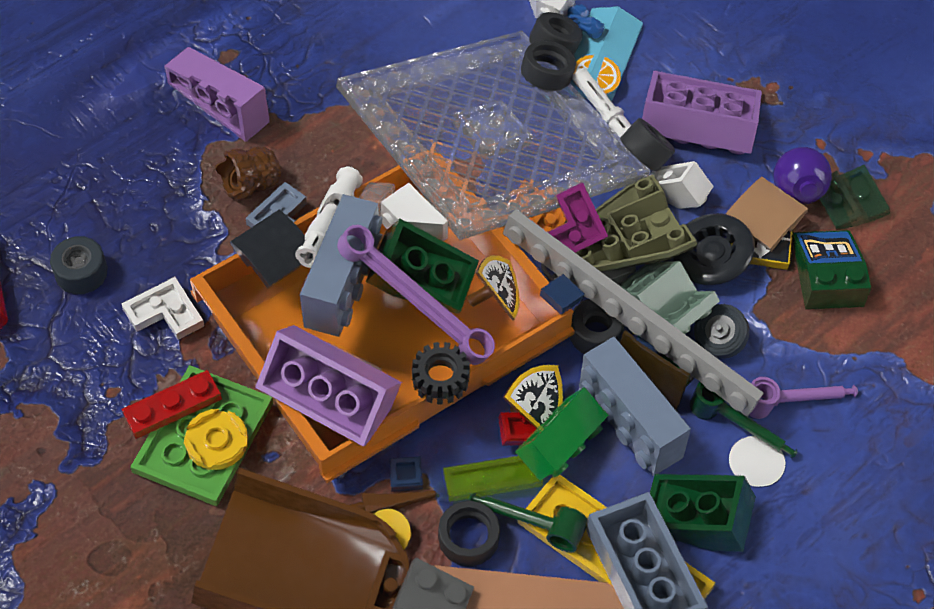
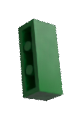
(562, 435)

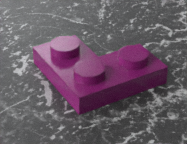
(582, 219)

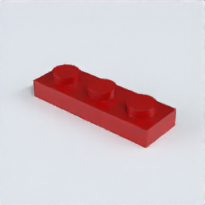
(171, 404)

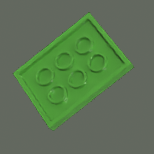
(166, 458)

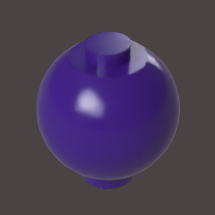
(803, 174)

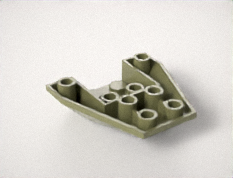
(637, 229)

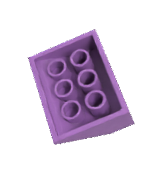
(703, 112)

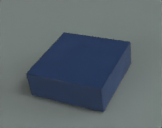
(562, 294)
(406, 474)

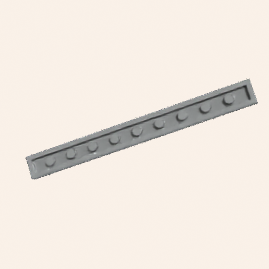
(633, 313)

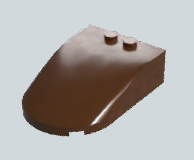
(299, 552)

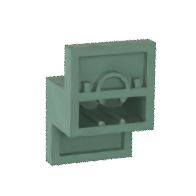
(670, 293)

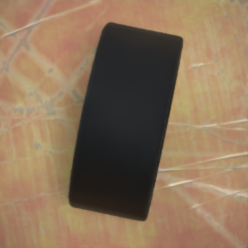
(543, 77)
(471, 510)

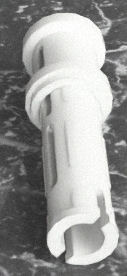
(594, 93)

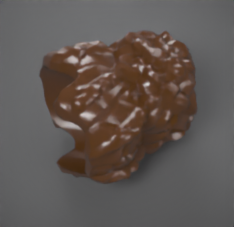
(248, 171)

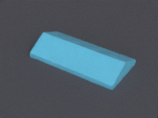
(615, 43)

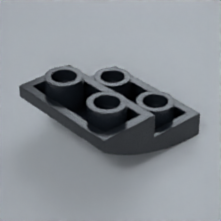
(271, 247)

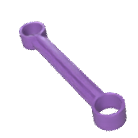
(415, 293)

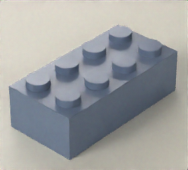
(333, 280)
(634, 407)
(642, 557)

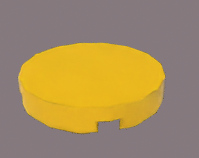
(216, 439)

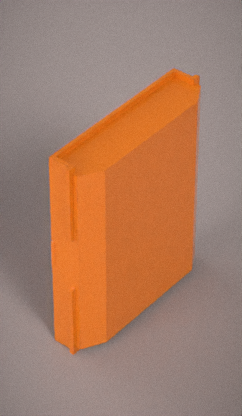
(384, 333)

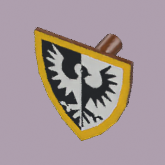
(498, 282)
(536, 393)

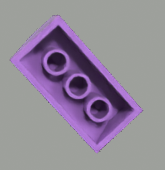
(327, 384)

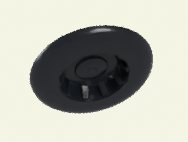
(716, 258)

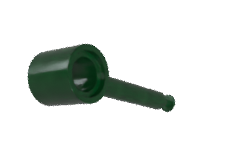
(707, 410)
(564, 528)

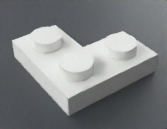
(165, 302)

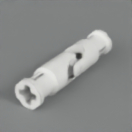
(347, 181)

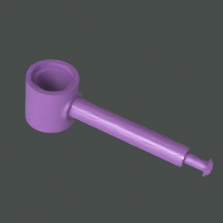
(774, 395)

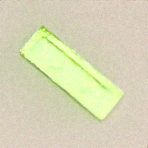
(489, 478)

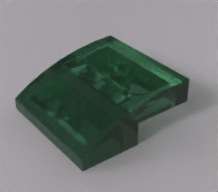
(853, 199)

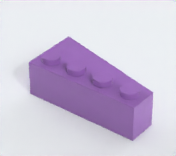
(220, 92)

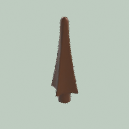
(374, 502)

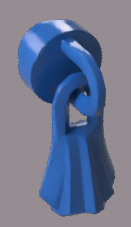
(589, 25)

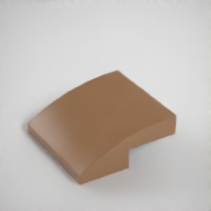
(767, 212)

